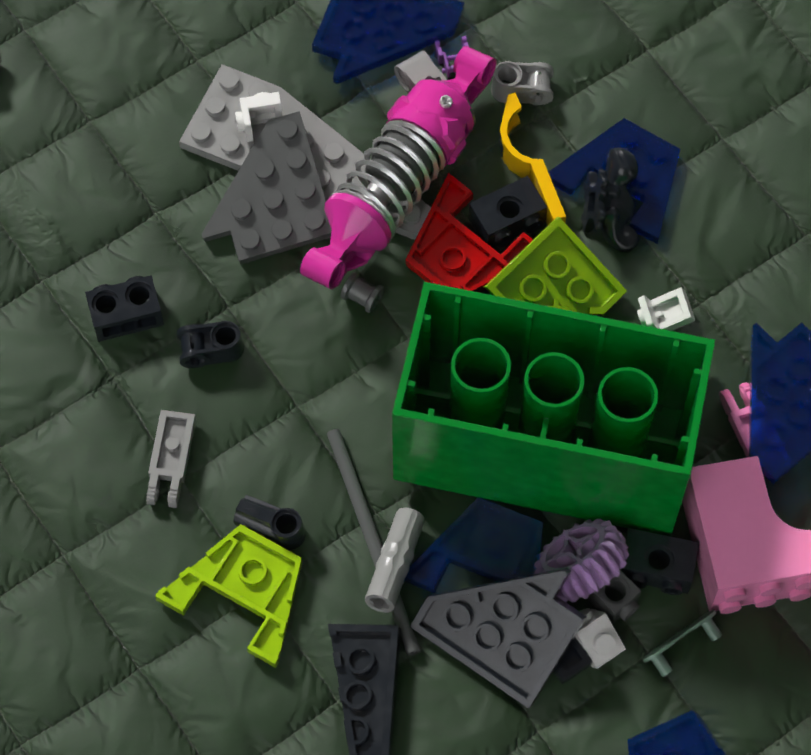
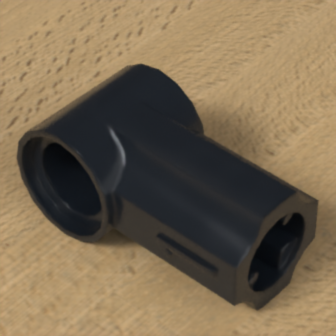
(269, 520)

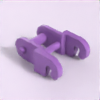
(443, 58)

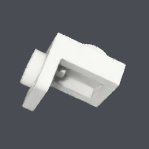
(257, 110)
(666, 311)
(599, 637)

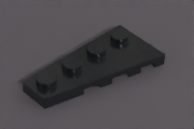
(367, 680)

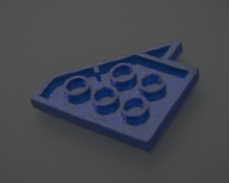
(381, 31)
(780, 400)

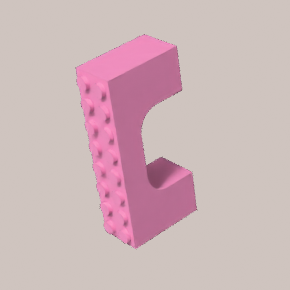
(743, 545)

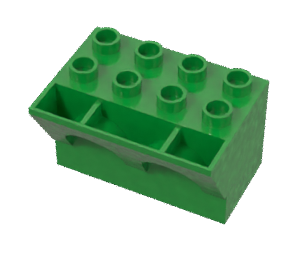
(549, 408)

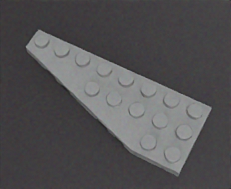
(216, 137)

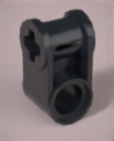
(207, 344)

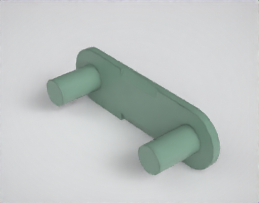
(656, 655)

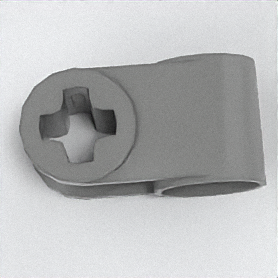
(415, 69)
(524, 82)

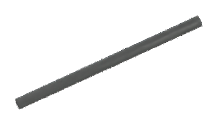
(369, 531)

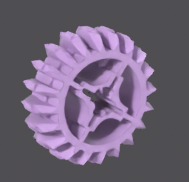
(592, 553)

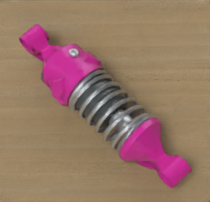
(414, 145)

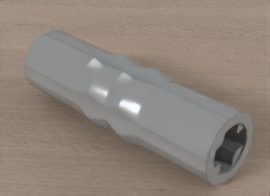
(394, 560)

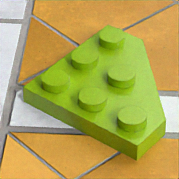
(559, 274)

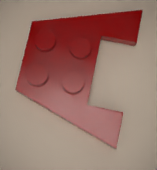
(450, 252)

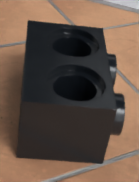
(126, 316)

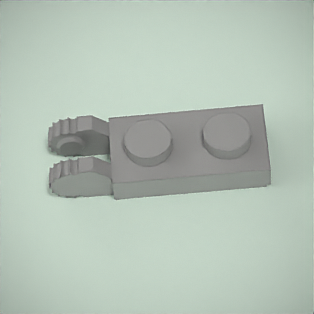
(170, 454)

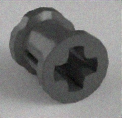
(362, 292)

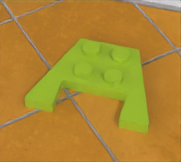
(250, 574)

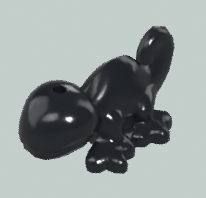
(609, 201)

